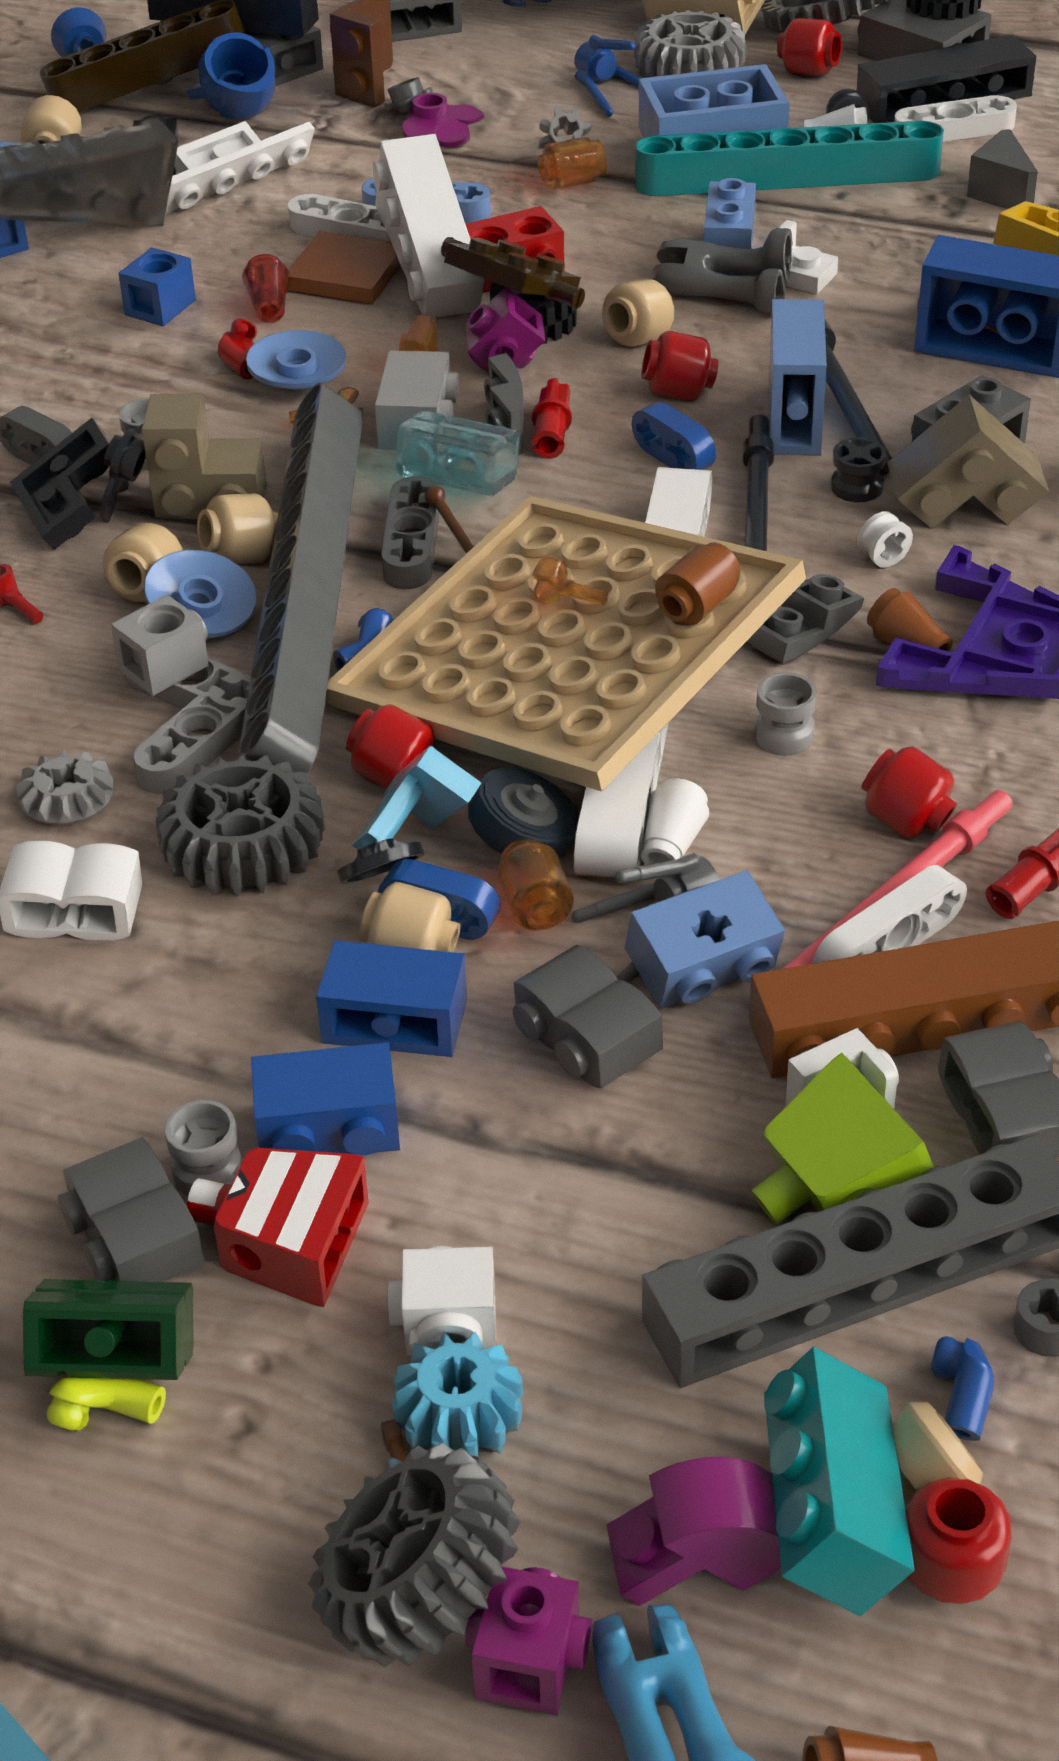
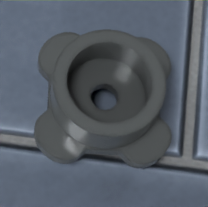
(404, 93)

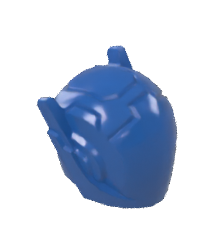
(235, 76)

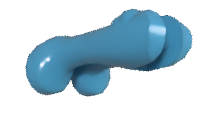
(668, 1679)

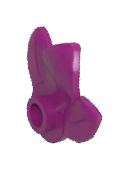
(434, 116)

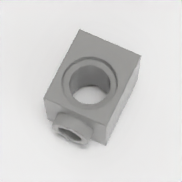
(160, 644)

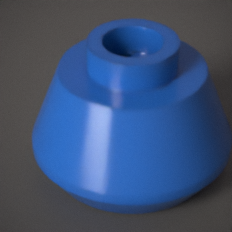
(77, 30)

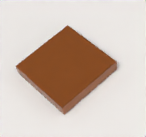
(344, 267)

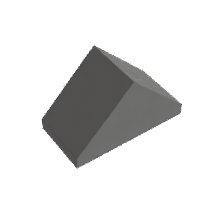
(1002, 172)

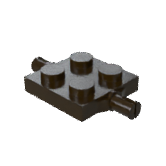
(509, 267)

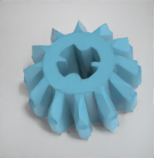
(458, 1396)

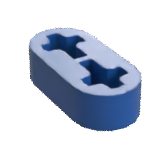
(673, 437)
(471, 899)

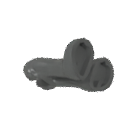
(693, 265)

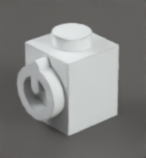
(446, 1293)

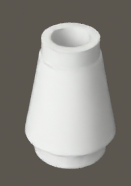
(673, 820)

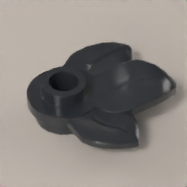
(126, 459)

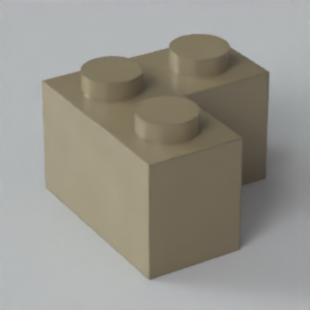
(963, 458)
(187, 465)

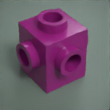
(504, 327)
(528, 1640)

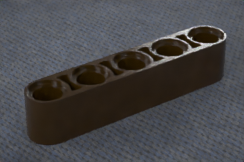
(139, 56)

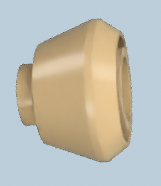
(929, 1449)

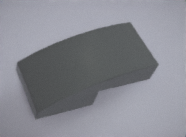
(505, 396)
(806, 618)

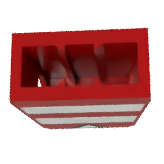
(286, 1218)

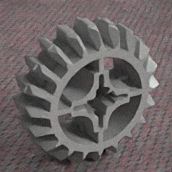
(688, 44)

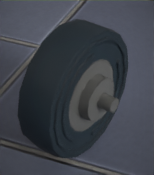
(522, 806)

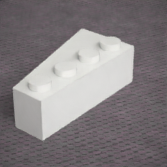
(418, 215)

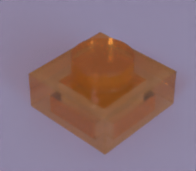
(421, 335)

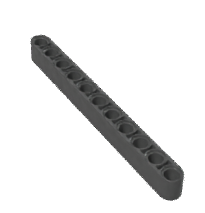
(303, 584)

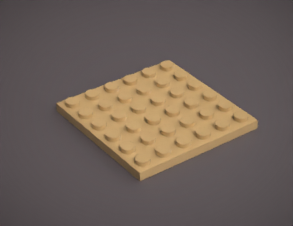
(563, 681)

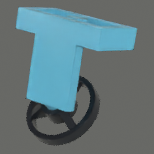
(429, 790)

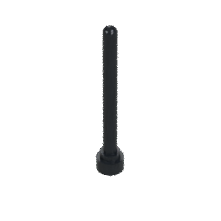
(847, 397)

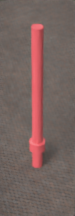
(958, 836)

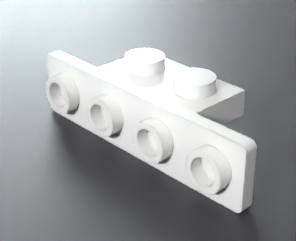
(230, 158)

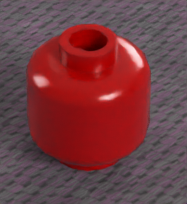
(810, 47)
(679, 366)
(386, 743)
(909, 792)
(958, 1540)

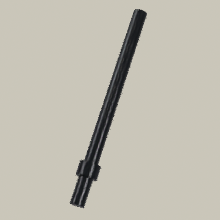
(757, 457)

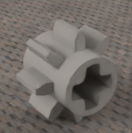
(566, 121)

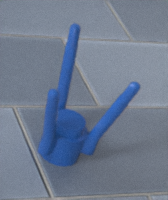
(597, 63)

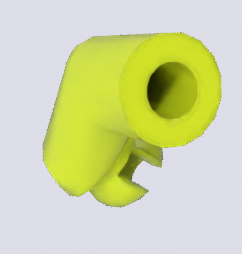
(124, 1396)

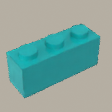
(836, 1482)

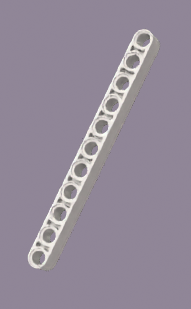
(615, 820)

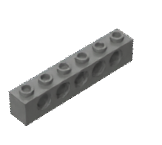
(852, 1260)

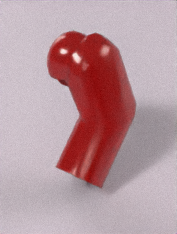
(235, 346)

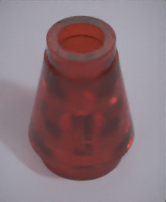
(266, 285)

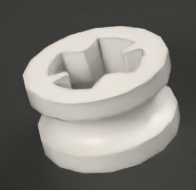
(884, 539)

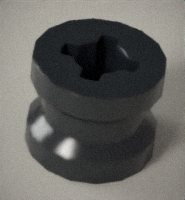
(858, 469)

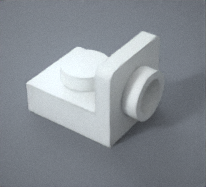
(809, 266)
(872, 1063)

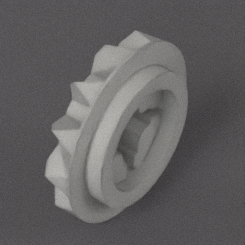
(71, 800)

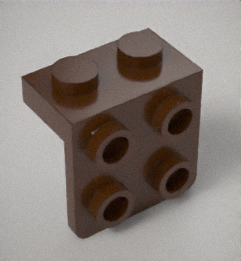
(361, 50)

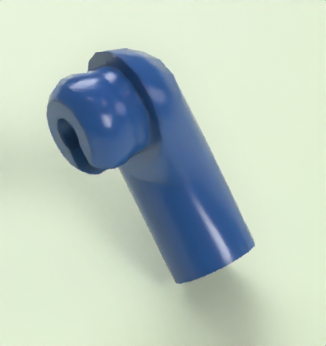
(370, 626)

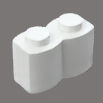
(70, 891)

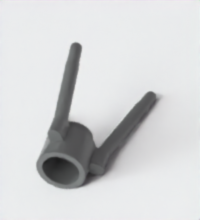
(675, 878)

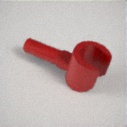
(11, 596)

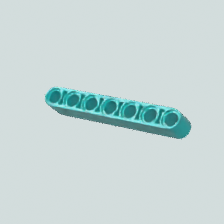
(790, 157)

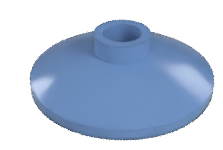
(296, 359)
(206, 584)

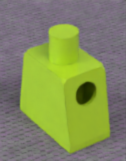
(837, 1145)

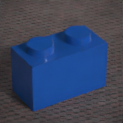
(392, 997)
(326, 1100)

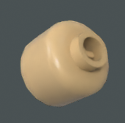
(49, 119)
(637, 312)
(238, 527)
(133, 554)
(409, 919)

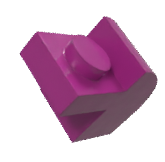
(700, 1517)

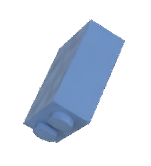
(797, 376)

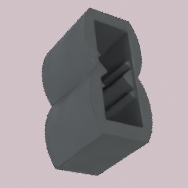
(587, 1016)
(1002, 1085)
(130, 1216)

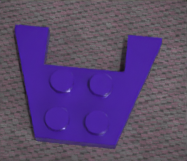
(1005, 649)

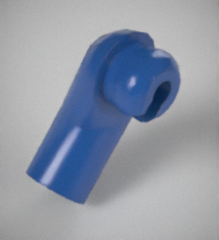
(971, 1387)

